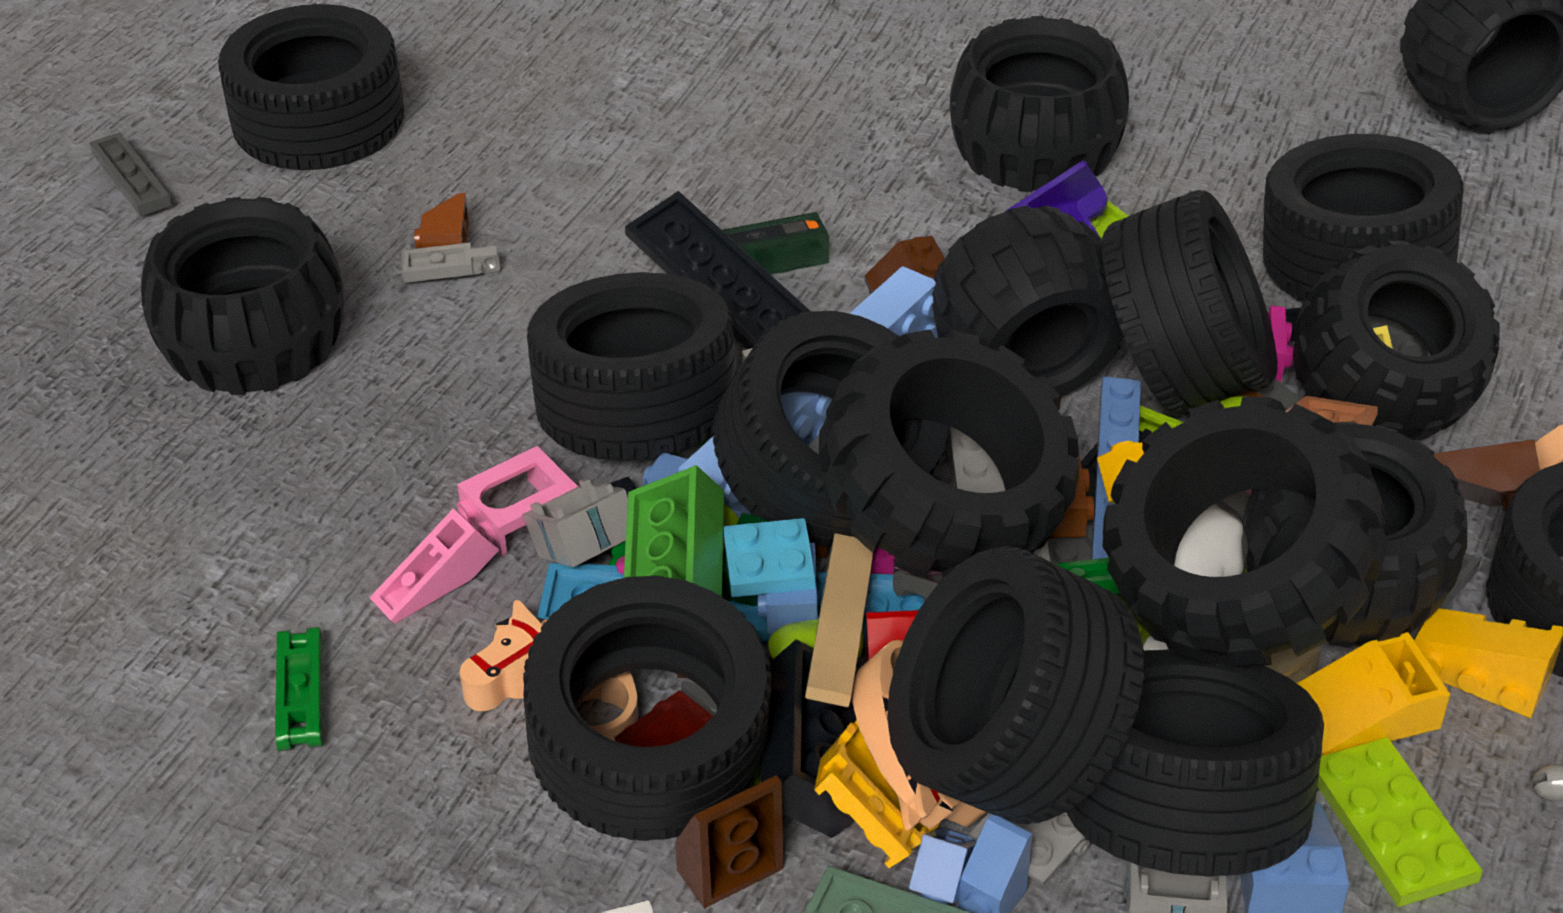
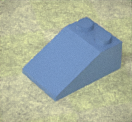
(1307, 881)

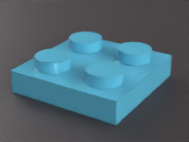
(768, 557)

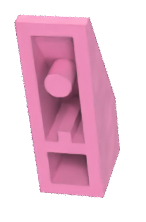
(437, 566)

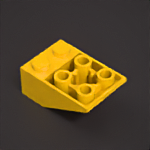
(1377, 694)

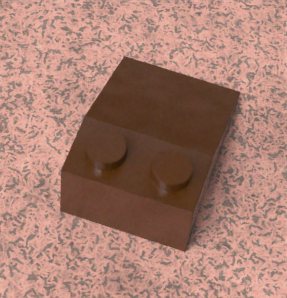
(1492, 472)
(733, 843)

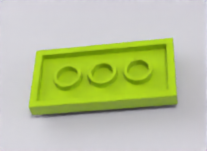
(1395, 823)

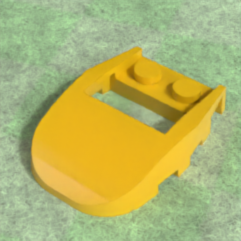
(863, 792)

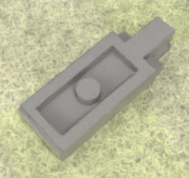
(448, 261)

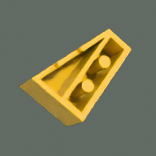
(1491, 659)

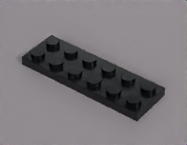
(695, 248)

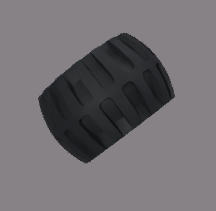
(1038, 101)
(242, 295)

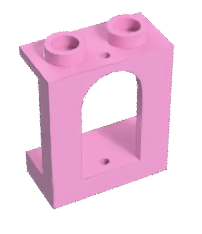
(499, 522)

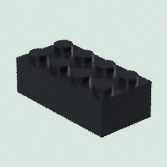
(798, 738)

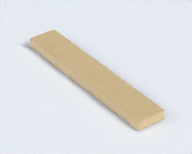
(840, 622)

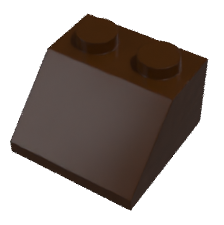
(917, 254)

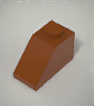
(444, 224)

